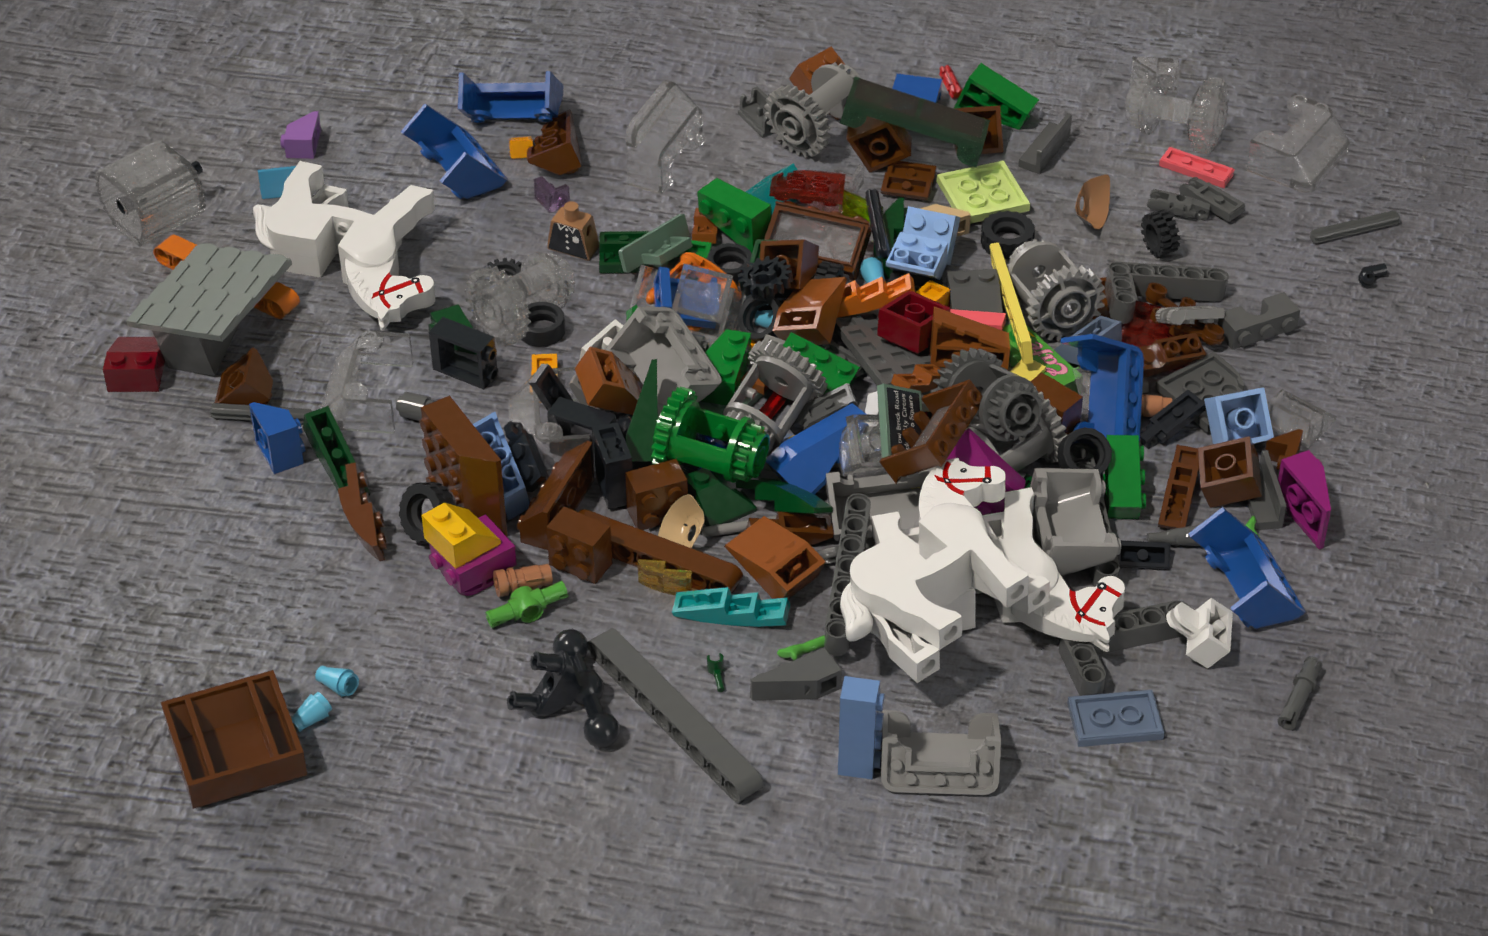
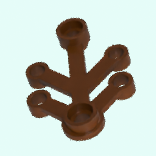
(1209, 332)

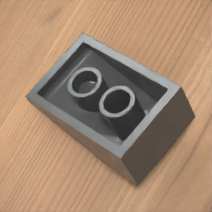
(974, 290)

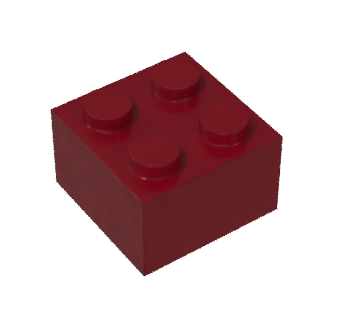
(908, 321)

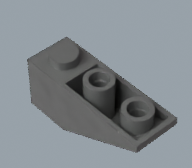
(801, 679)

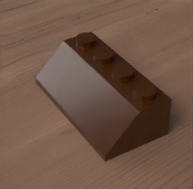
(563, 488)

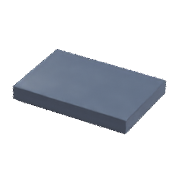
(1115, 718)

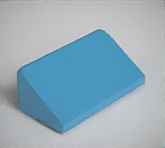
(273, 180)

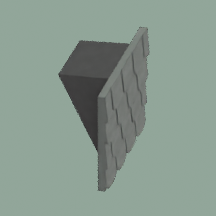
(205, 302)

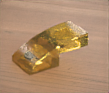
(669, 581)

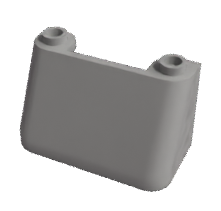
(680, 359)
(883, 494)
(1070, 520)
(940, 760)

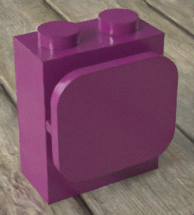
(477, 573)

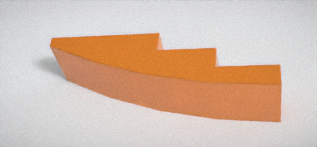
(873, 294)

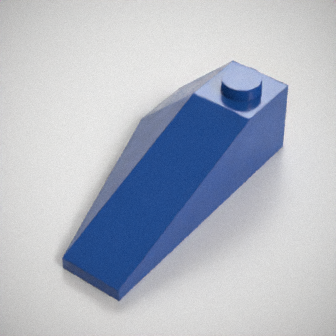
(811, 453)

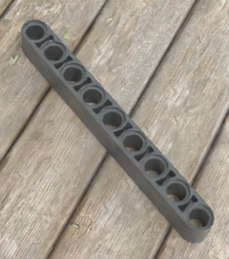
(675, 715)

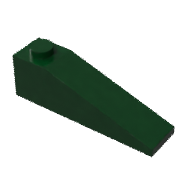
(643, 422)
(329, 445)

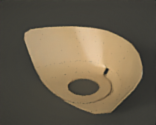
(682, 512)

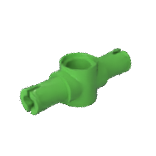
(526, 604)

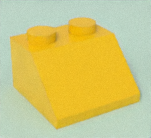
(457, 534)

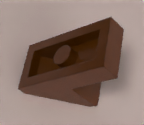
(1284, 446)

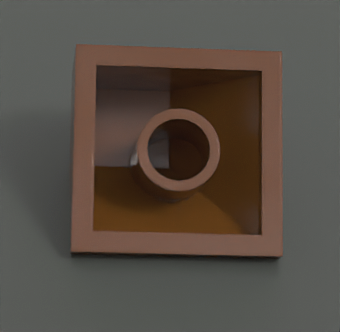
(994, 139)
(245, 381)

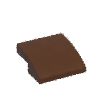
(909, 180)

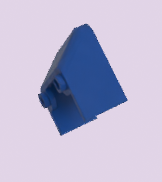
(510, 100)
(466, 163)
(1114, 384)
(1251, 570)

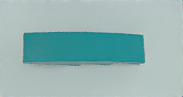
(723, 608)

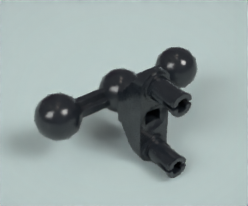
(568, 682)

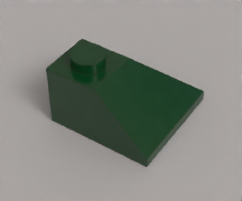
(718, 497)

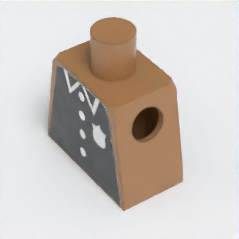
(573, 232)

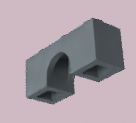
(1276, 317)

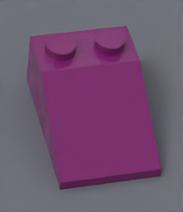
(976, 452)
(1306, 494)

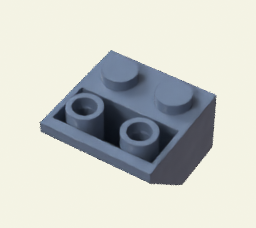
(1100, 326)

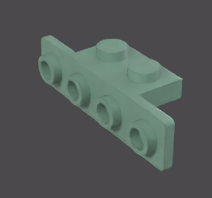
(657, 245)

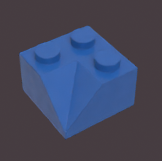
(277, 436)

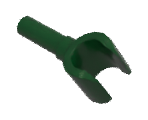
(716, 668)

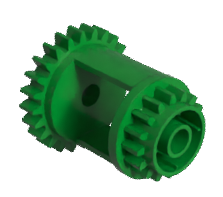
(682, 421)

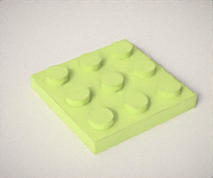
(983, 190)

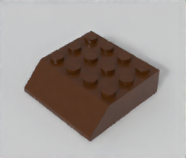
(462, 461)
(234, 739)

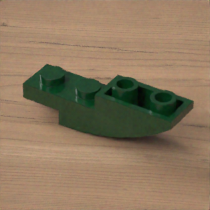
(894, 223)

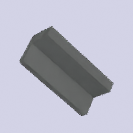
(1046, 145)
(1271, 506)

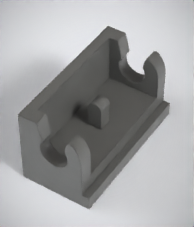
(753, 112)

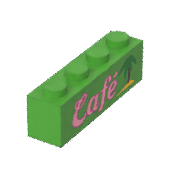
(1056, 366)

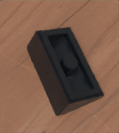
(1144, 555)

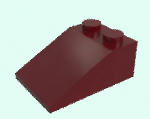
(133, 365)

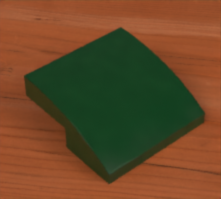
(609, 248)

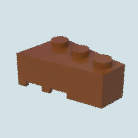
(954, 332)

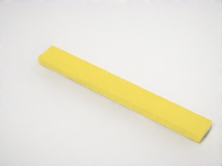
(1011, 304)

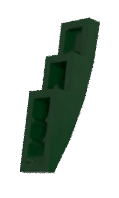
(786, 496)

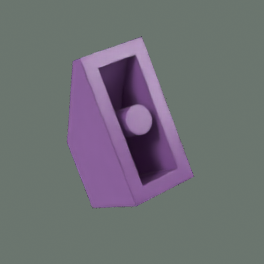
(302, 137)

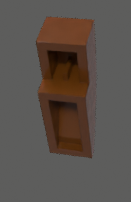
(808, 526)

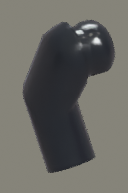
(1368, 274)

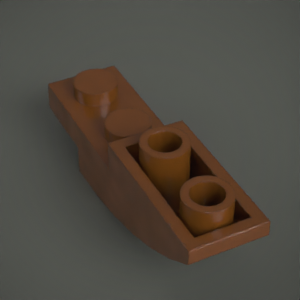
(1171, 353)
(361, 513)

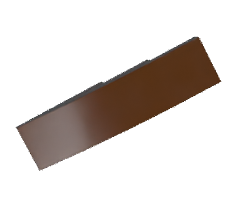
(1180, 488)

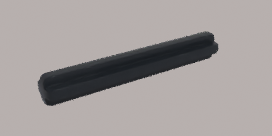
(877, 223)

